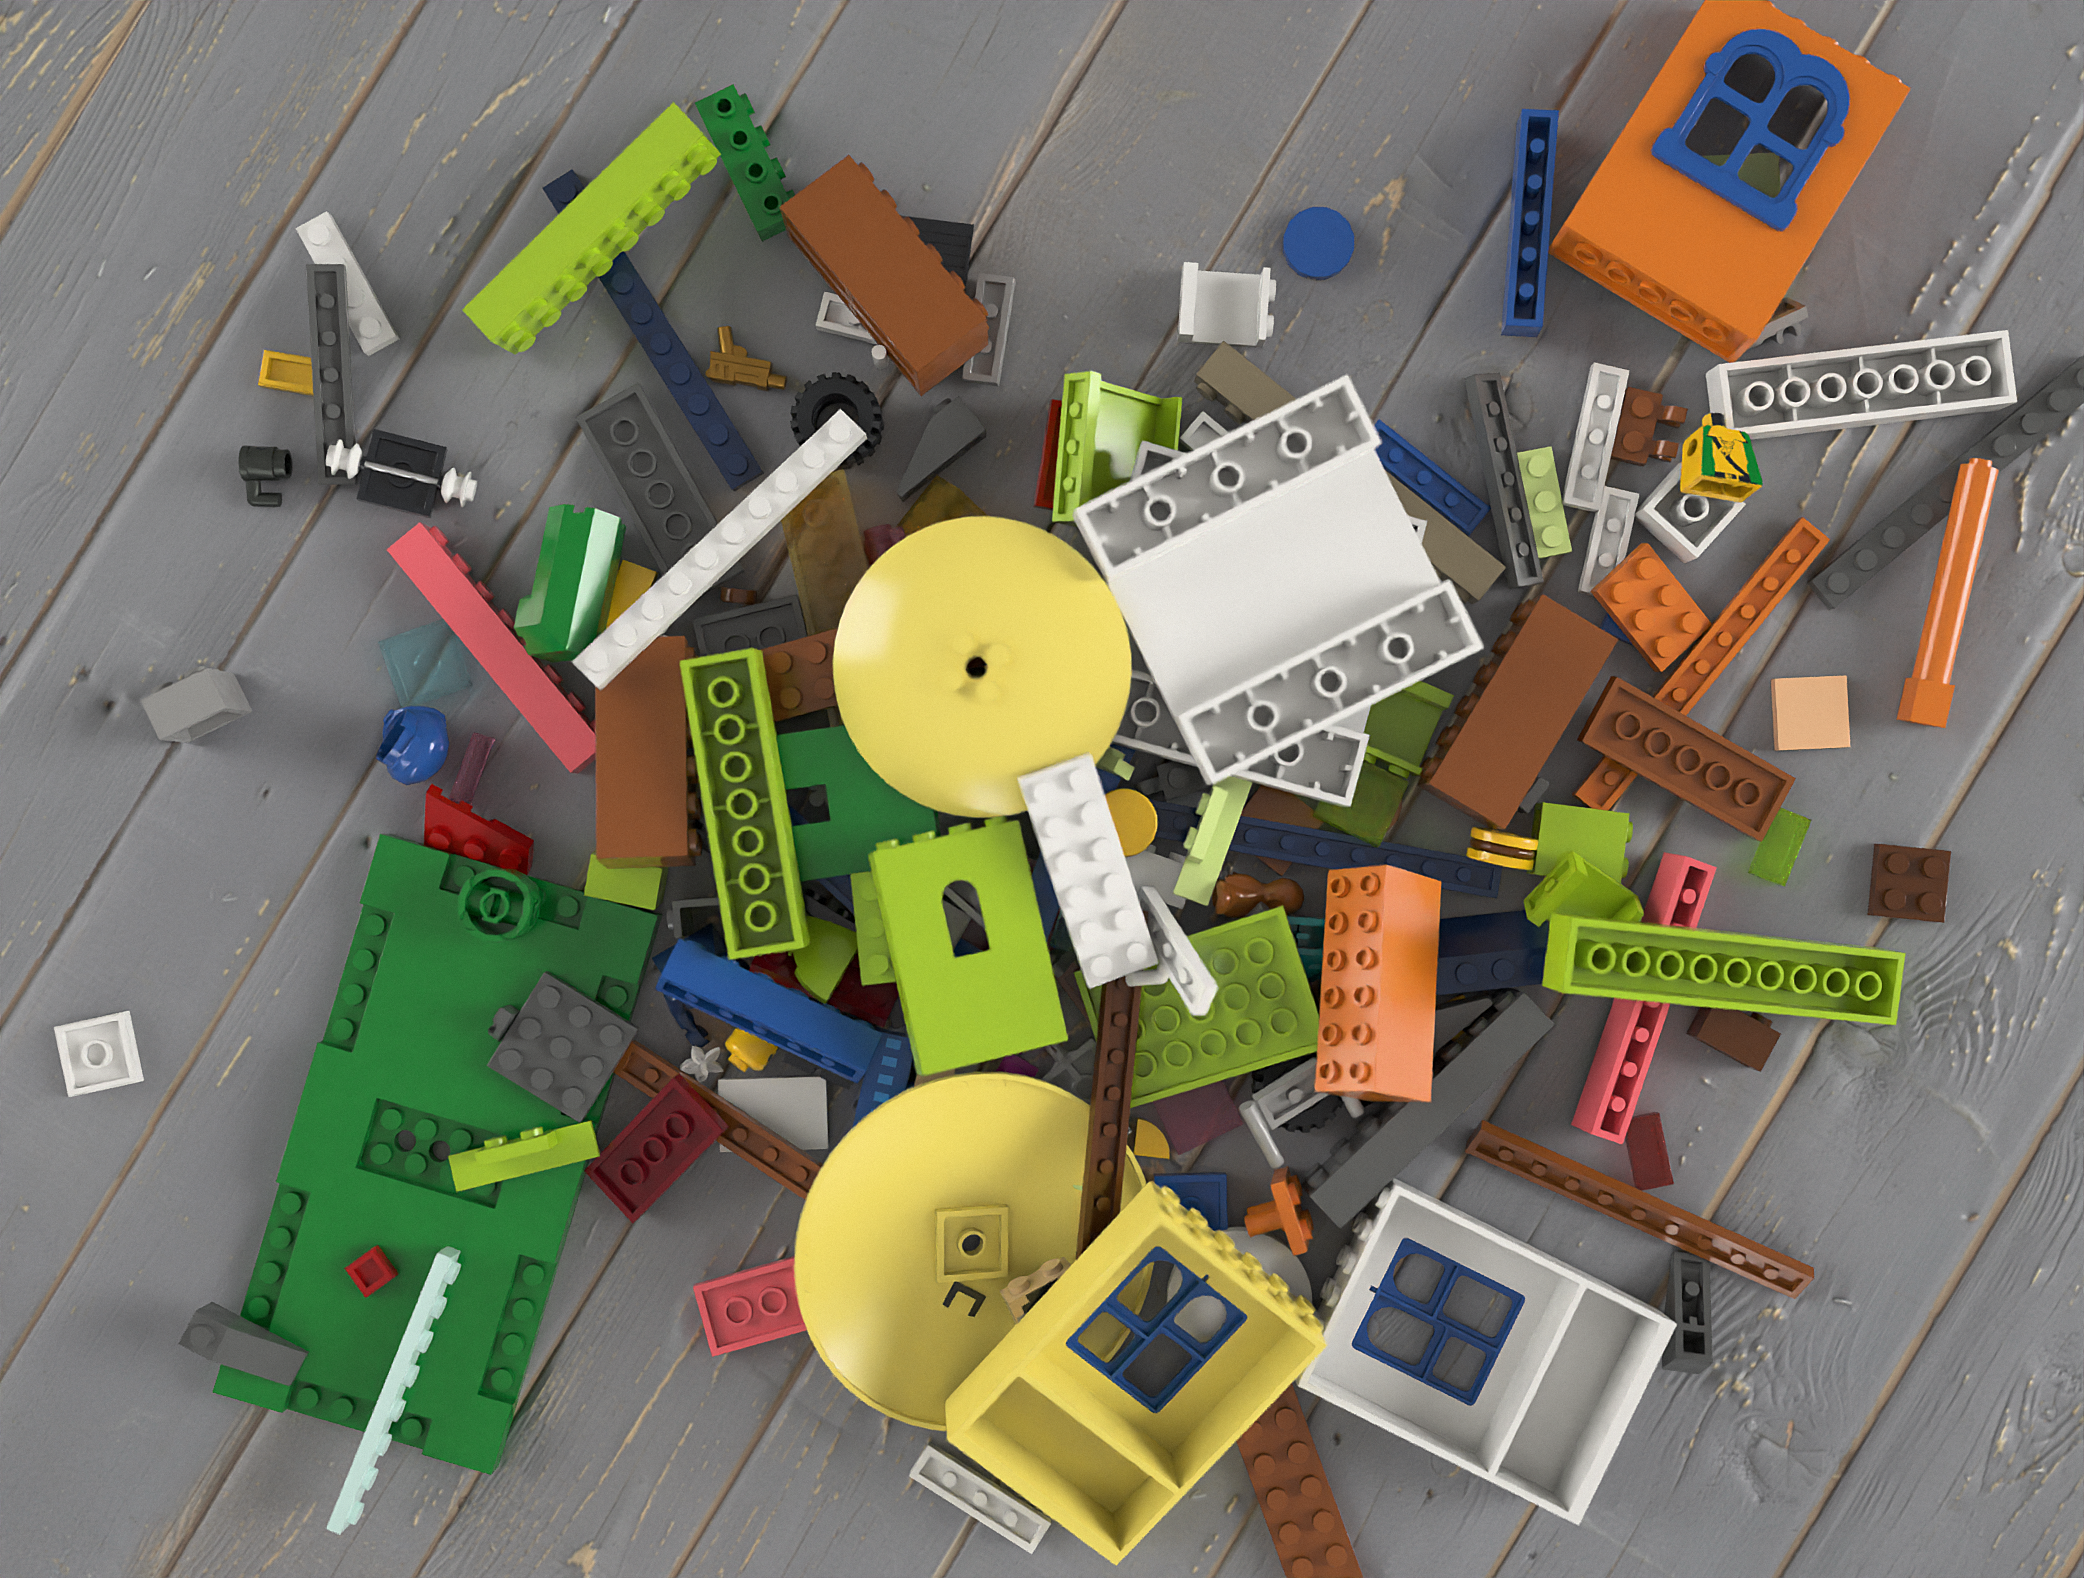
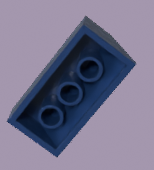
(1490, 952)

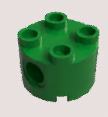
(499, 905)

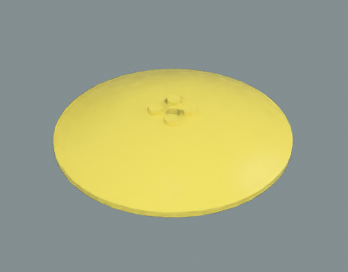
(891, 1223)

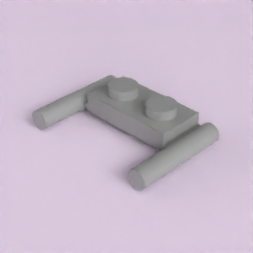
(1283, 1101)

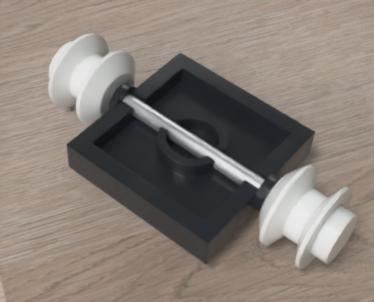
(401, 473)

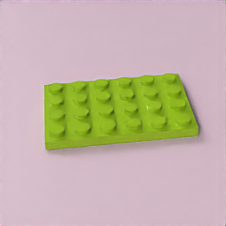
(1254, 1020)

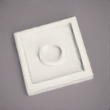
(98, 1053)

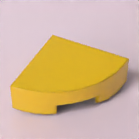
(1150, 1140)

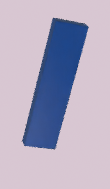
(1429, 481)

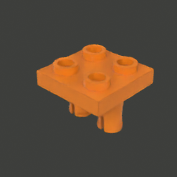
(1283, 1212)

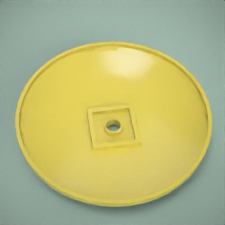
(1049, 648)

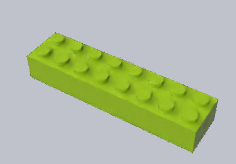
(593, 231)
(745, 803)

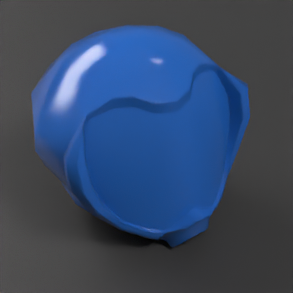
(413, 743)

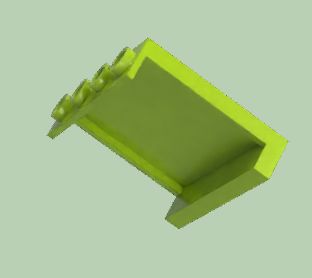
(1102, 436)

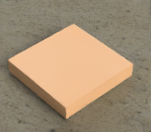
(1810, 713)

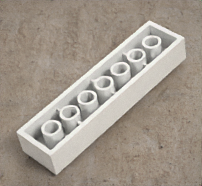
(1864, 385)

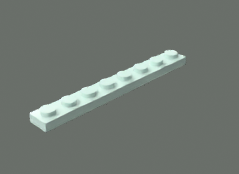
(390, 1402)

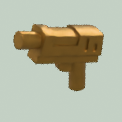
(734, 367)

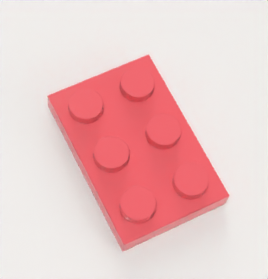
(750, 1306)

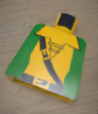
(1719, 462)

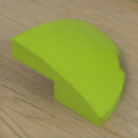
(826, 958)

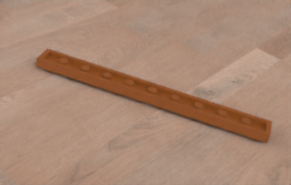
(1639, 1209)

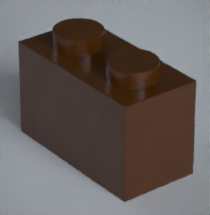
(1735, 1035)

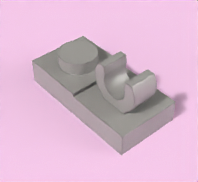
(1786, 315)

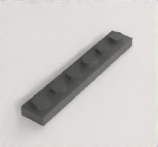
(330, 365)
(1504, 480)

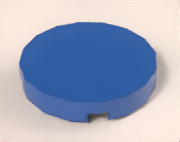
(1318, 243)

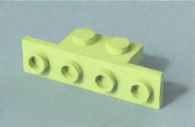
(1211, 839)

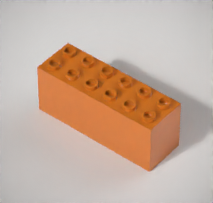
(1378, 985)

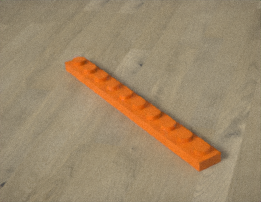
(1717, 647)

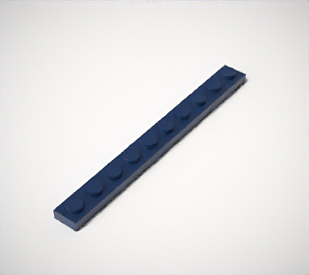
(669, 355)
(1336, 850)

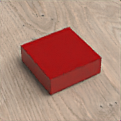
(371, 1271)

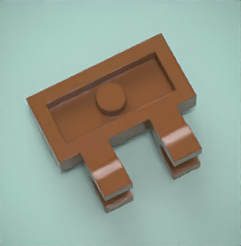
(1637, 426)

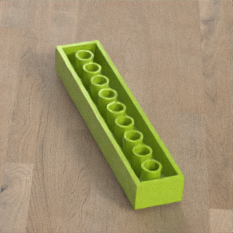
(1722, 969)

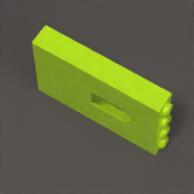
(982, 1001)

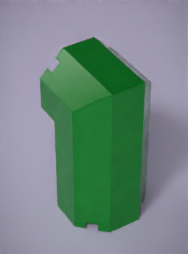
(571, 583)

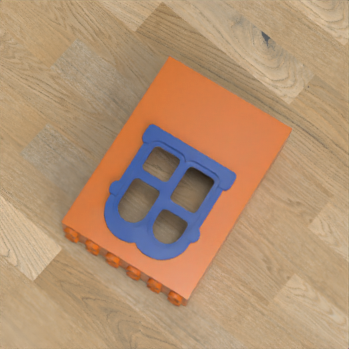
(1690, 233)

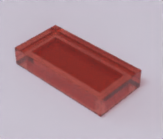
(1648, 1152)

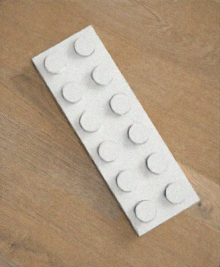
(1088, 870)

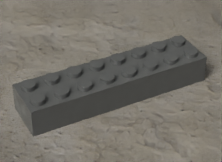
(1404, 1129)

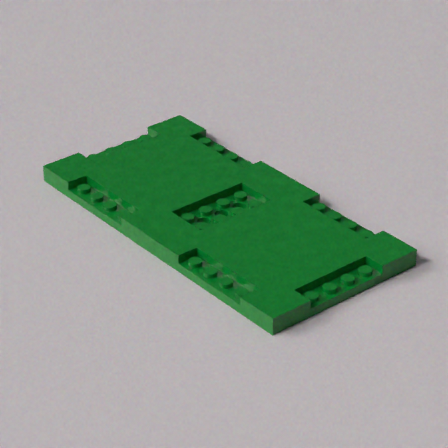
(413, 1056)

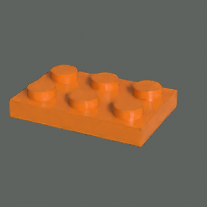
(1651, 607)

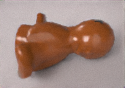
(1241, 893)

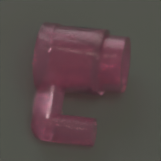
(880, 540)

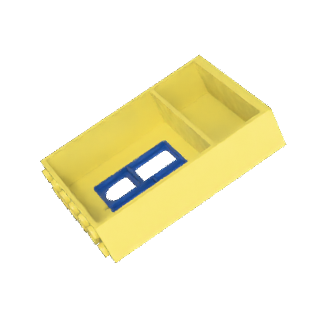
(1086, 1437)

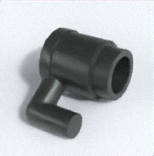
(260, 465)

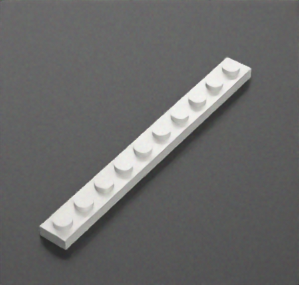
(719, 550)

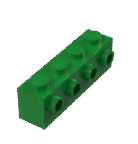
(746, 159)

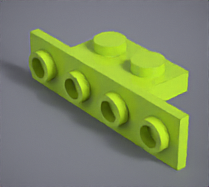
(523, 1155)

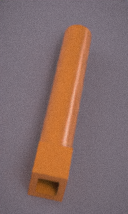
(1929, 692)

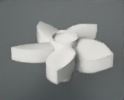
(702, 1064)

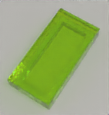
(1780, 847)

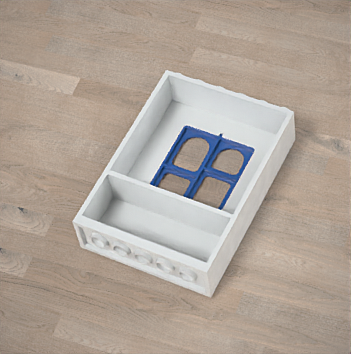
(1552, 1379)

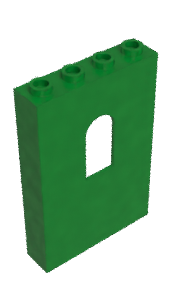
(860, 804)

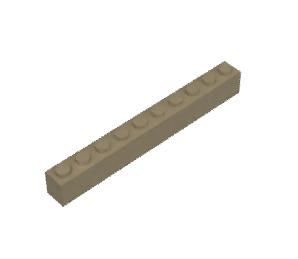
(1252, 394)

